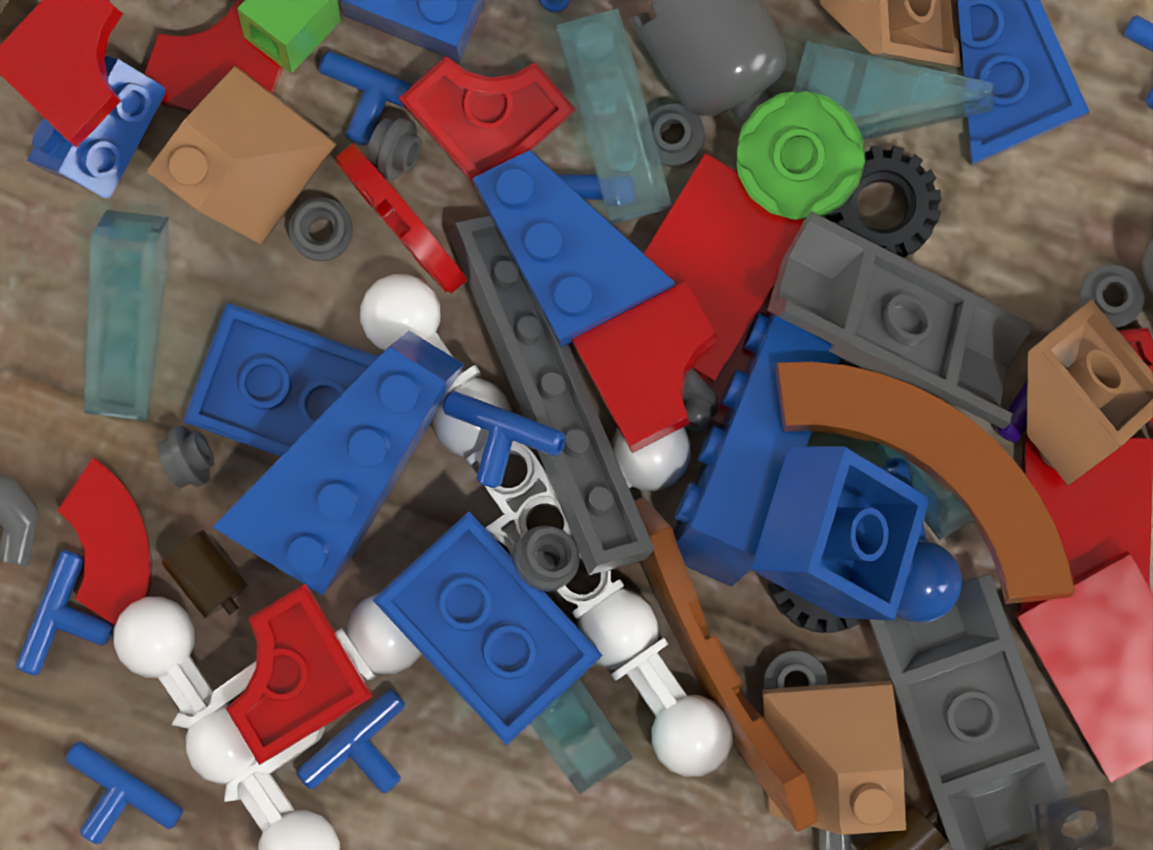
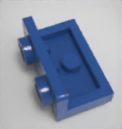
(109, 148)

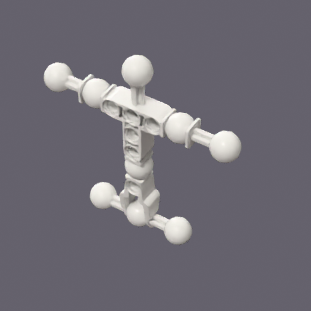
(158, 635)

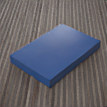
(269, 380)
(487, 628)

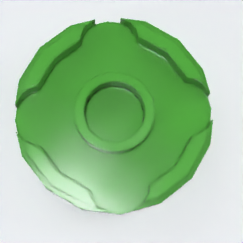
(800, 155)

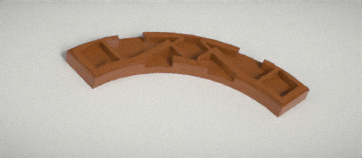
(949, 450)
(752, 735)

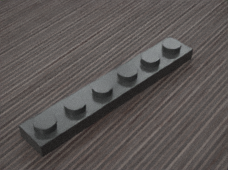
(554, 394)

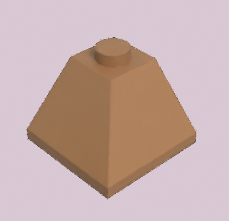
(903, 29)
(242, 156)
(1085, 393)
(848, 751)

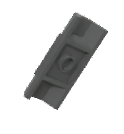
(898, 318)
(972, 719)

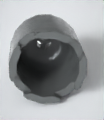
(714, 52)

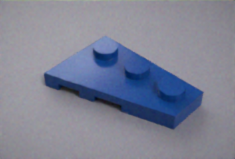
(1032, 80)
(565, 249)

